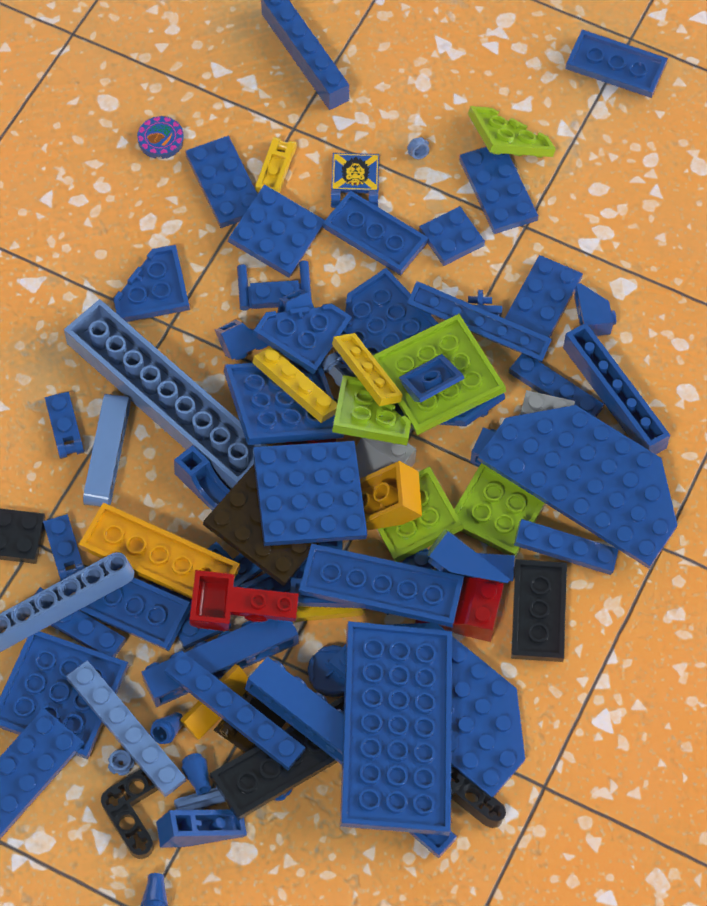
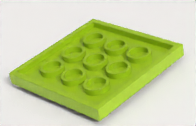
(460, 347)

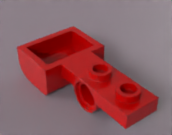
(217, 599)

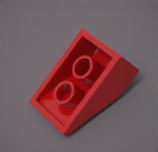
(476, 609)

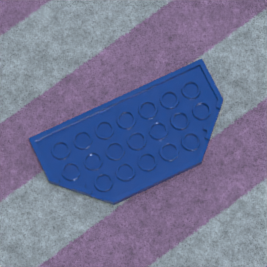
(385, 319)
(588, 476)
(483, 719)

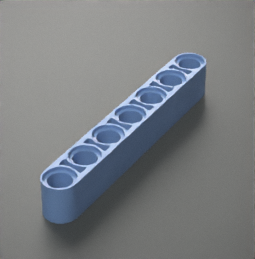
(59, 597)

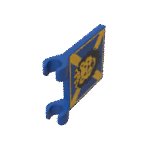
(355, 174)

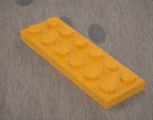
(152, 550)

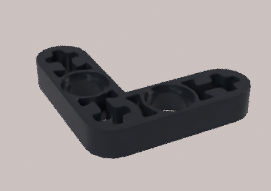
(462, 786)
(125, 809)

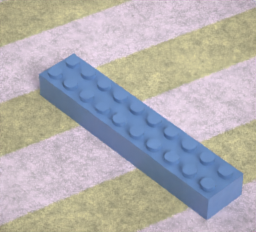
(161, 390)

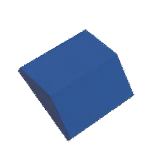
(430, 378)

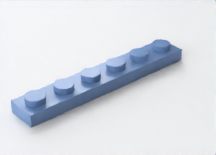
(126, 728)

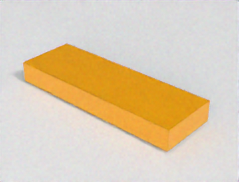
(200, 717)

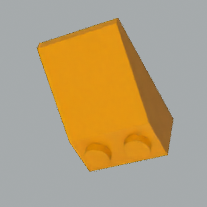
(391, 496)

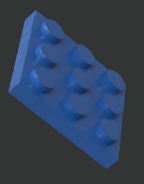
(276, 231)

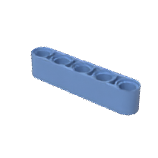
(106, 450)

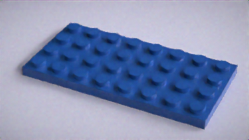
(397, 729)

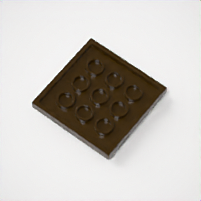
(239, 525)

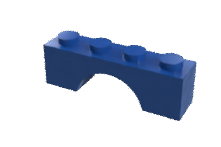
(237, 338)
(200, 477)

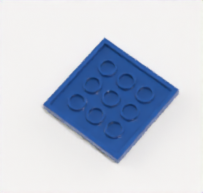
(269, 412)
(309, 493)
(42, 683)

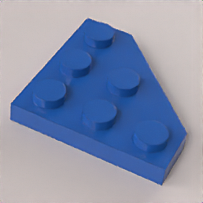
(154, 287)
(303, 333)

